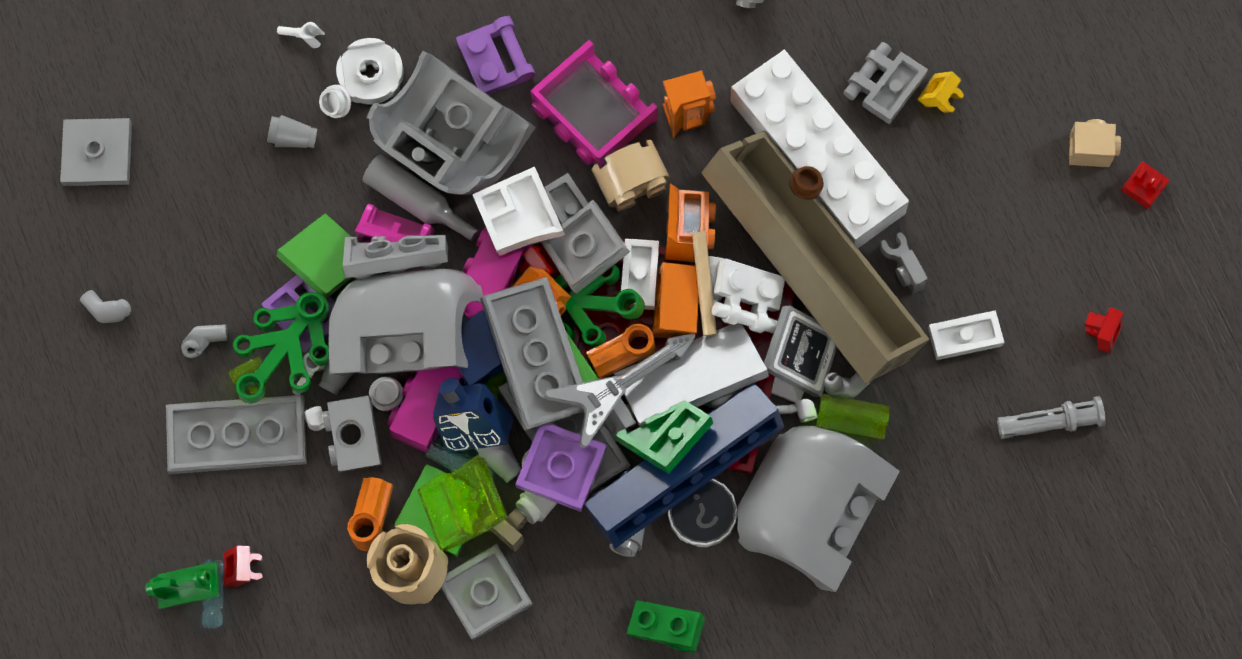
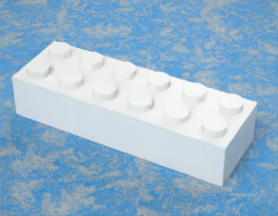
(812, 134)

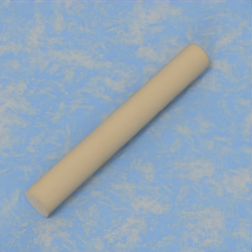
(704, 283)

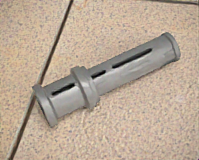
(1067, 416)

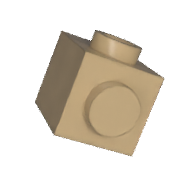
(1093, 143)

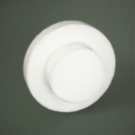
(335, 101)
(386, 393)

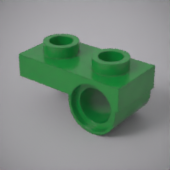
(666, 625)

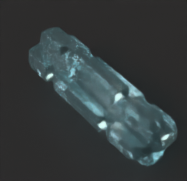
(212, 616)

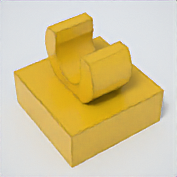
(939, 91)

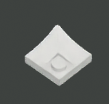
(518, 212)

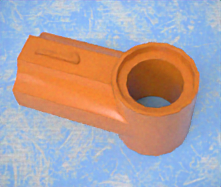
(618, 353)
(370, 510)

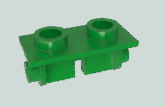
(185, 585)

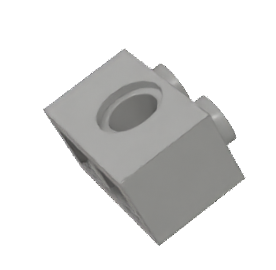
(352, 412)

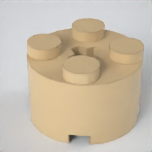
(630, 175)
(407, 564)

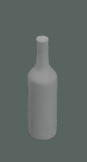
(414, 195)

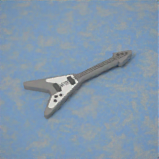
(602, 395)

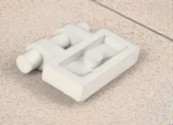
(751, 286)

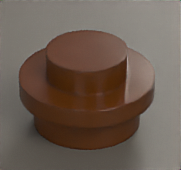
(806, 183)

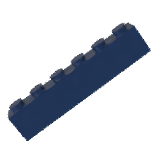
(649, 492)

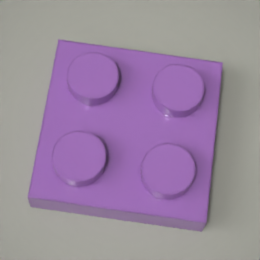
(560, 467)

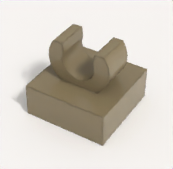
(509, 529)

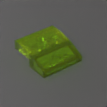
(462, 503)

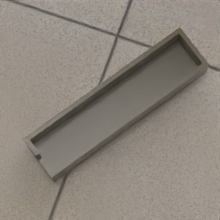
(815, 257)

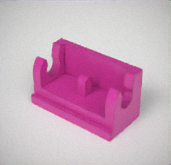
(380, 223)

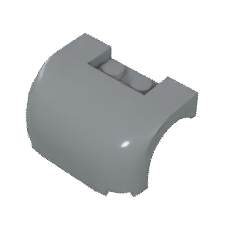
(448, 129)
(401, 322)
(812, 501)

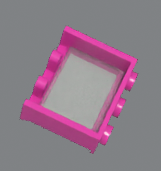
(591, 106)

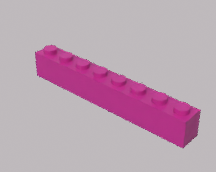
(414, 419)

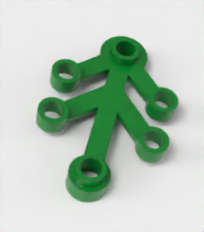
(582, 301)
(284, 343)

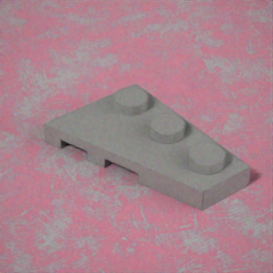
(381, 255)

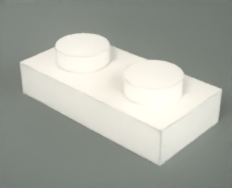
(641, 269)
(965, 335)

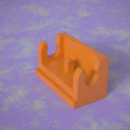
(675, 301)

